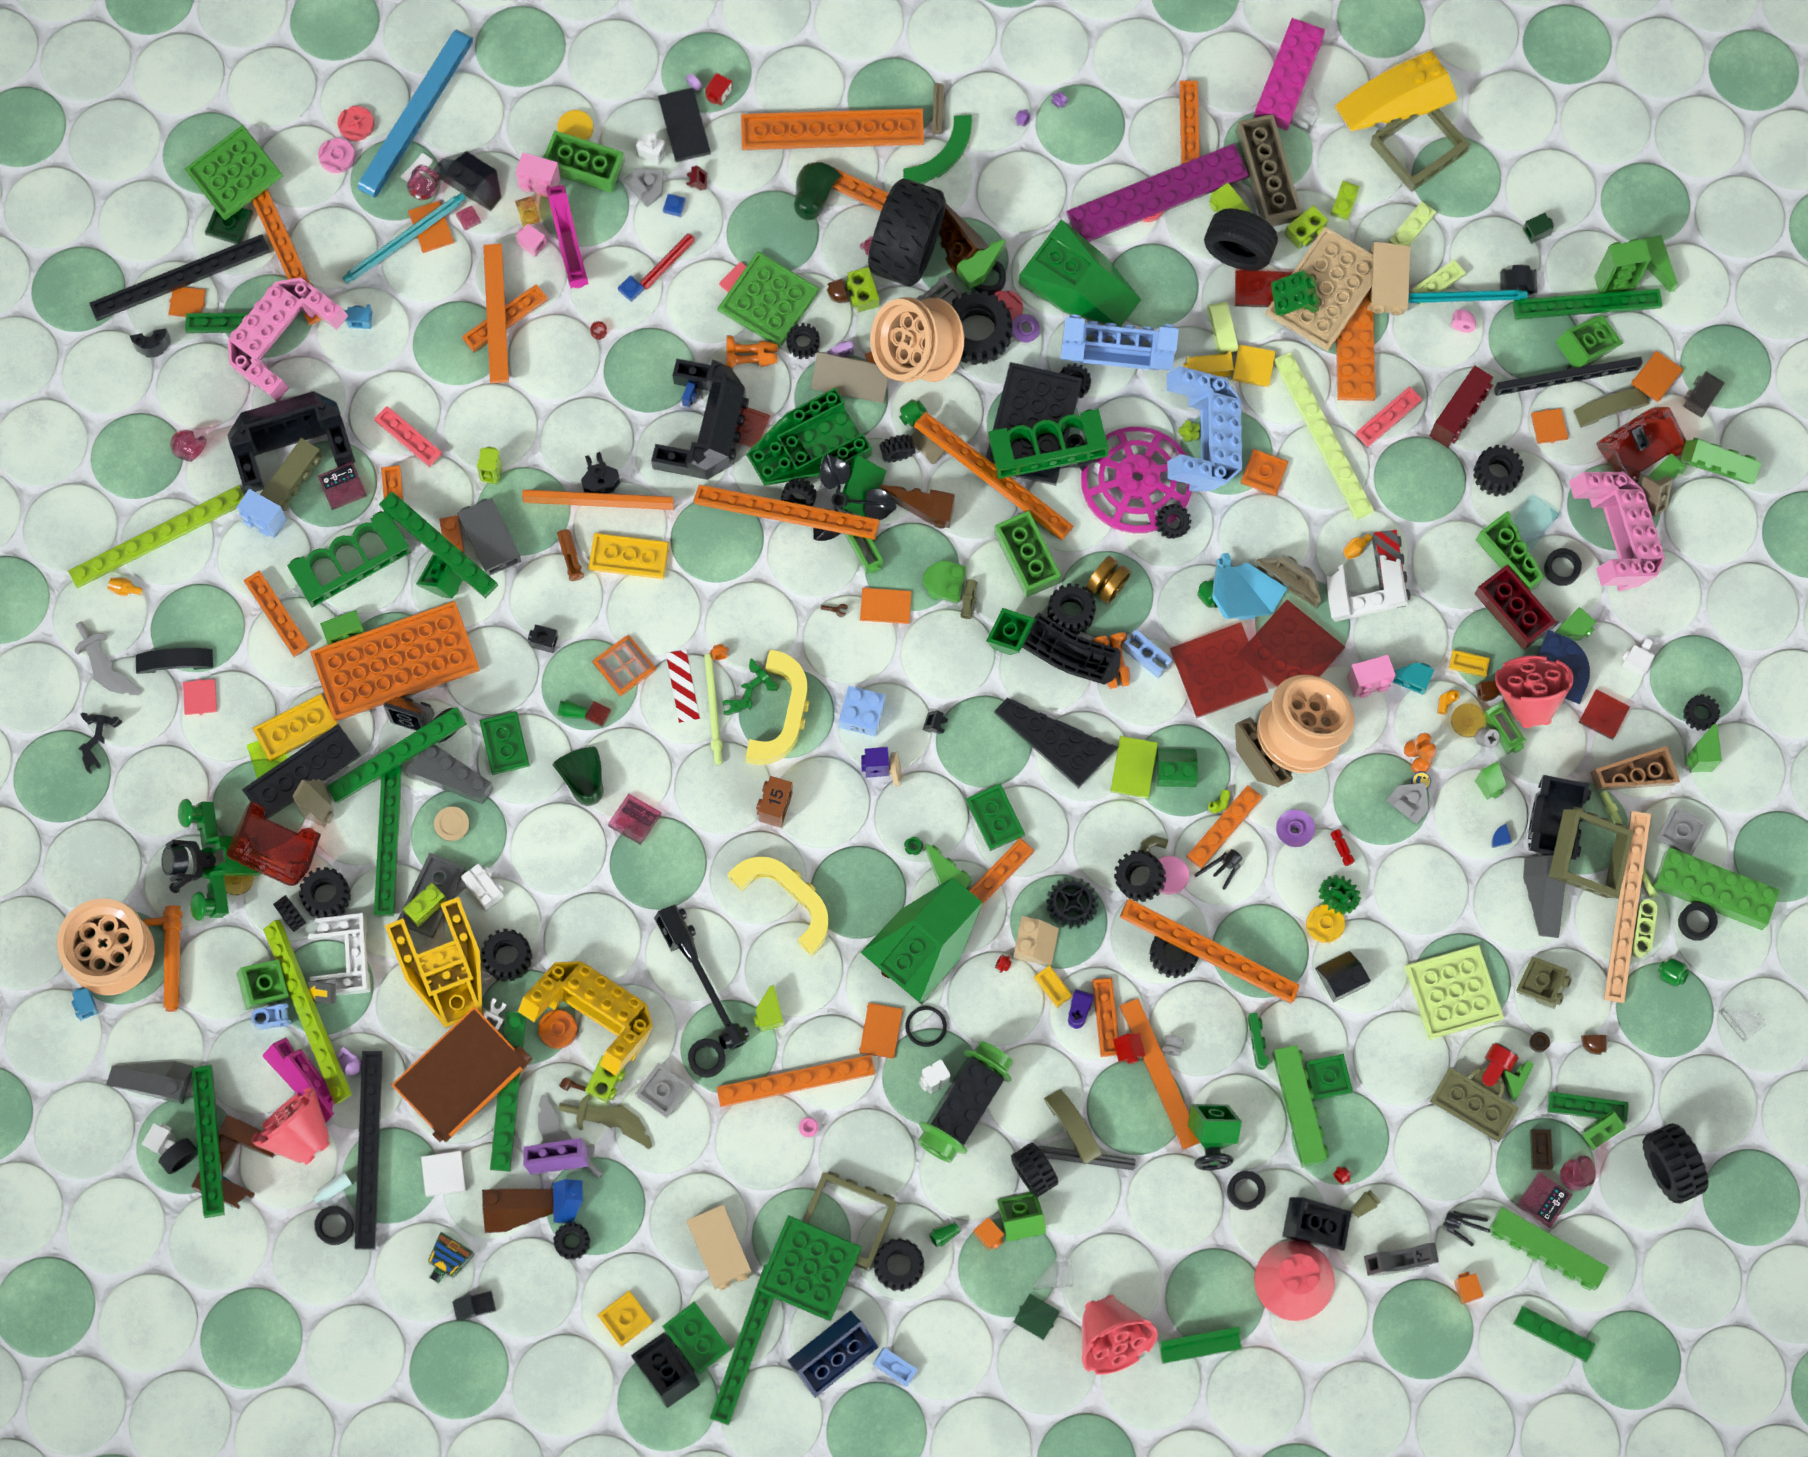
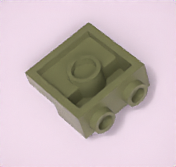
(1544, 982)

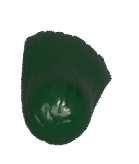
(813, 189)
(582, 774)

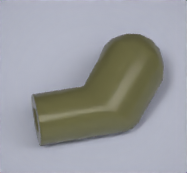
(1152, 841)

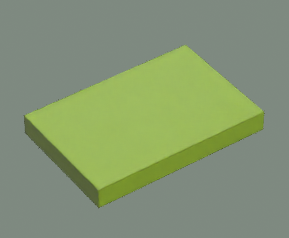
(1134, 767)

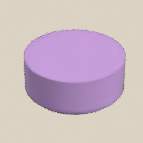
(693, 82)

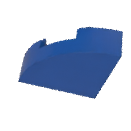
(1501, 837)

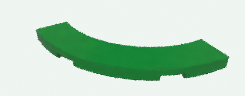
(947, 157)

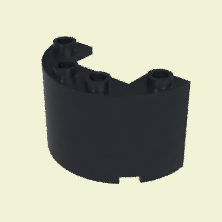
(1548, 809)

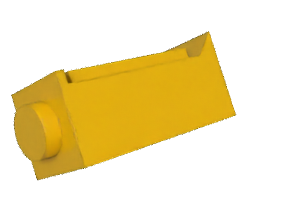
(1216, 364)

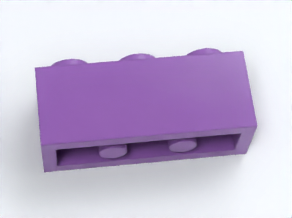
(555, 1156)

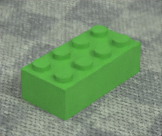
(585, 161)
(1622, 266)
(1027, 554)

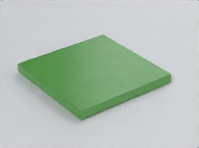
(233, 172)
(768, 299)

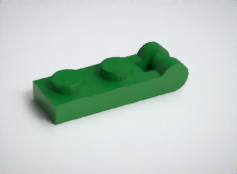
(1257, 1041)

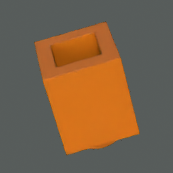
(989, 1234)
(1468, 1287)

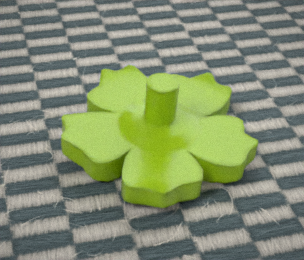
(1189, 432)

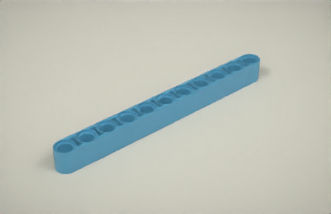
(415, 113)

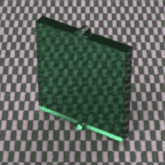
(1036, 1316)

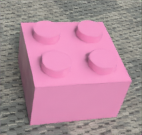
(537, 174)
(1371, 676)

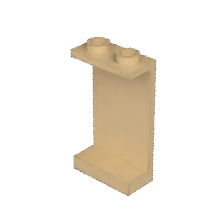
(1390, 278)
(719, 1247)

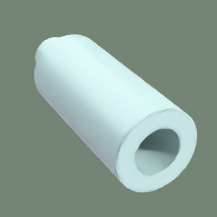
(332, 1188)

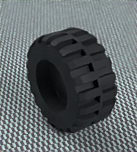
(997, 312)
(1675, 1163)

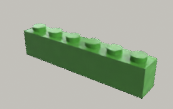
(1299, 1106)
(1548, 1249)

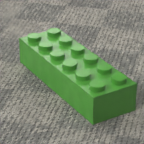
(1716, 886)

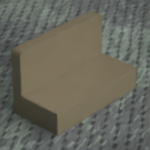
(927, 447)
(1657, 493)

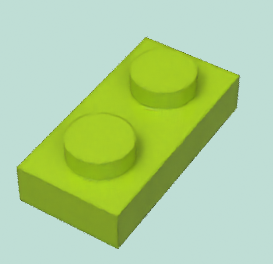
(1345, 200)

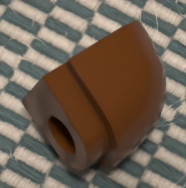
(837, 291)
(1487, 690)
(1594, 1043)

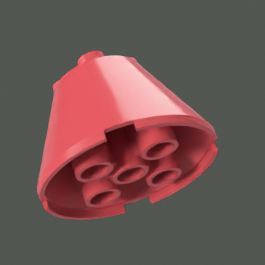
(1534, 688)
(295, 1129)
(1294, 1280)
(1114, 1336)

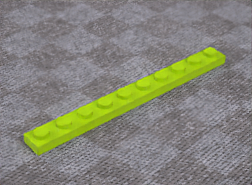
(156, 537)
(307, 1012)

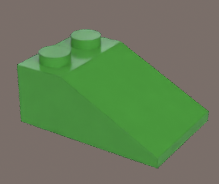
(1588, 342)

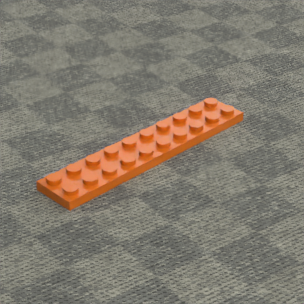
(832, 129)

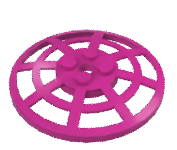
(1131, 488)

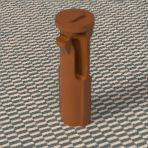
(570, 554)

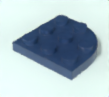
(1566, 650)

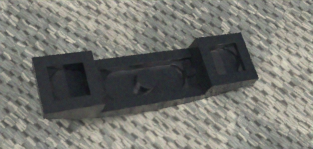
(174, 659)

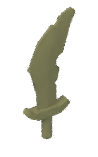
(610, 1117)

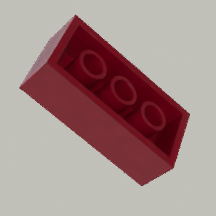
(1462, 407)
(1515, 607)

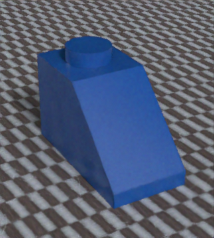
(566, 1200)

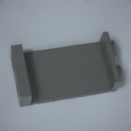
(489, 536)

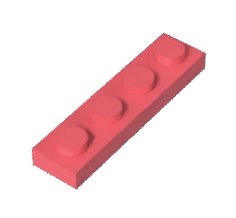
(1388, 416)
(408, 436)

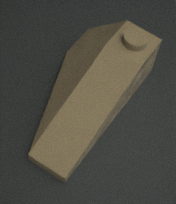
(314, 801)

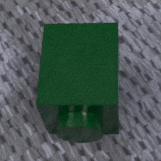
(1538, 228)

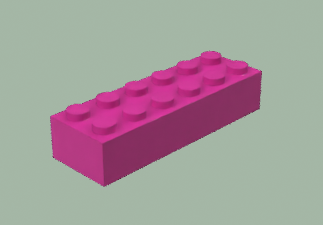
(1290, 72)

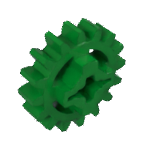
(1339, 894)

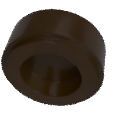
(1539, 1042)

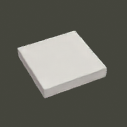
(443, 1173)

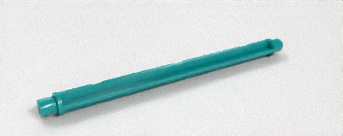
(403, 238)
(1464, 296)

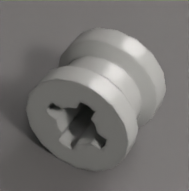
(1487, 737)
(1172, 1045)

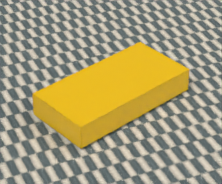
(1469, 663)
(1053, 986)

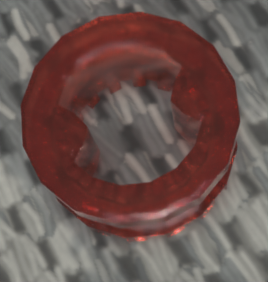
(595, 325)

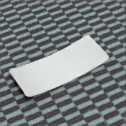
(422, 160)

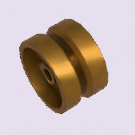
(1108, 579)

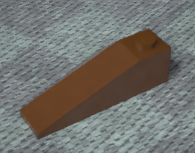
(958, 239)
(932, 507)
(514, 1207)

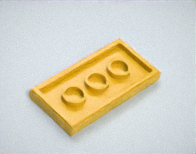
(628, 556)
(295, 727)

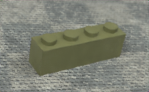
(292, 473)

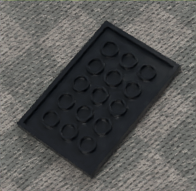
(1032, 397)

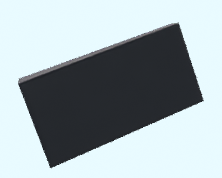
(1640, 439)

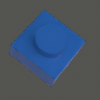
(674, 205)
(630, 288)
(689, 395)

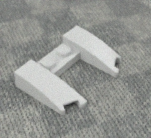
(1347, 607)
(354, 930)

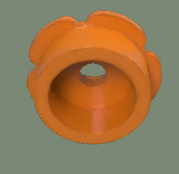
(719, 652)

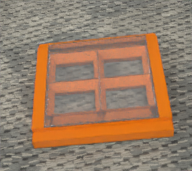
(624, 665)

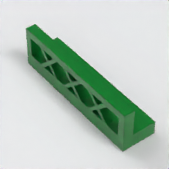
(1200, 1345)

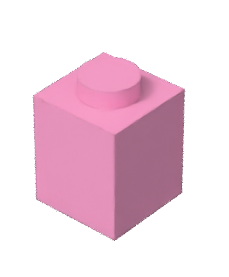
(531, 239)

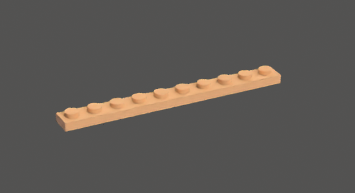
(1627, 910)

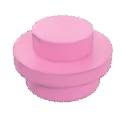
(808, 1127)

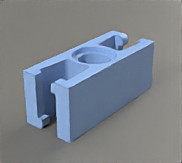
(1147, 645)

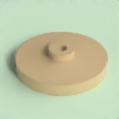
(895, 769)
(451, 823)

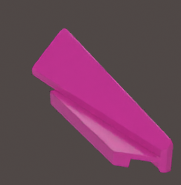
(299, 1073)

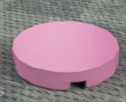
(336, 155)
(1176, 875)

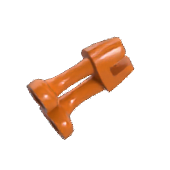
(764, 357)
(1117, 641)
(1420, 747)

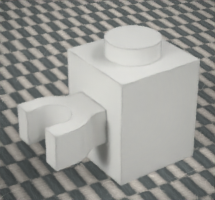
(651, 148)
(1638, 658)
(492, 1014)
(159, 1138)

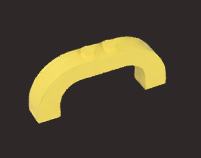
(775, 750)
(791, 881)

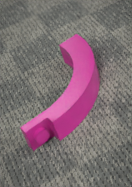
(567, 236)

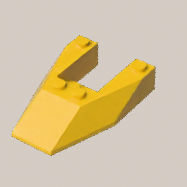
(446, 975)

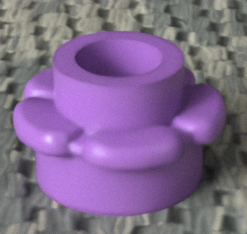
(1059, 99)
(1023, 117)

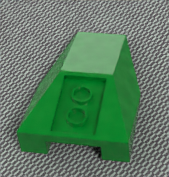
(1078, 278)
(803, 439)
(926, 939)

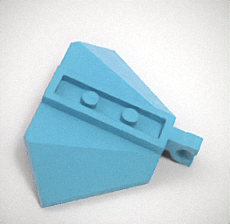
(1244, 590)

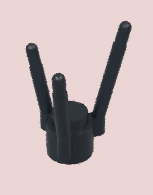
(1230, 860)
(1455, 1219)

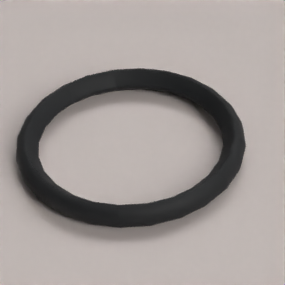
(931, 1009)

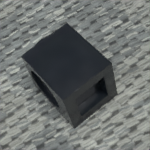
(547, 645)

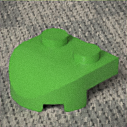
(944, 580)

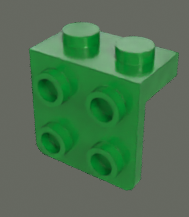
(1295, 293)

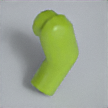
(1221, 804)

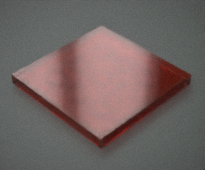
(1293, 646)
(1218, 670)

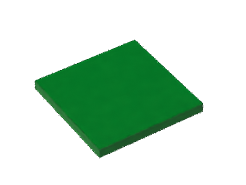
(809, 1268)

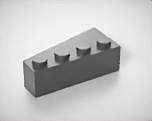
(446, 772)

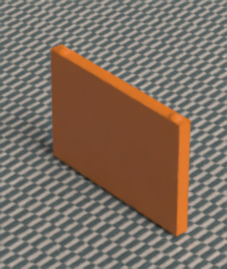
(436, 235)
(1657, 376)
(885, 605)
(881, 1030)

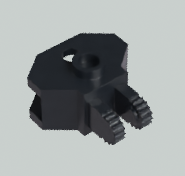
(599, 477)

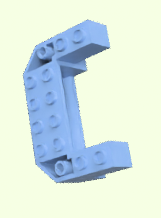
(1153, 357)
(1220, 430)

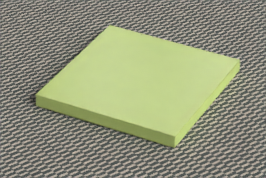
(1454, 992)

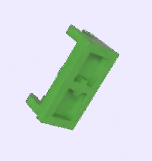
(342, 627)
(1603, 1129)

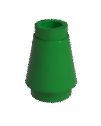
(571, 710)
(943, 1234)

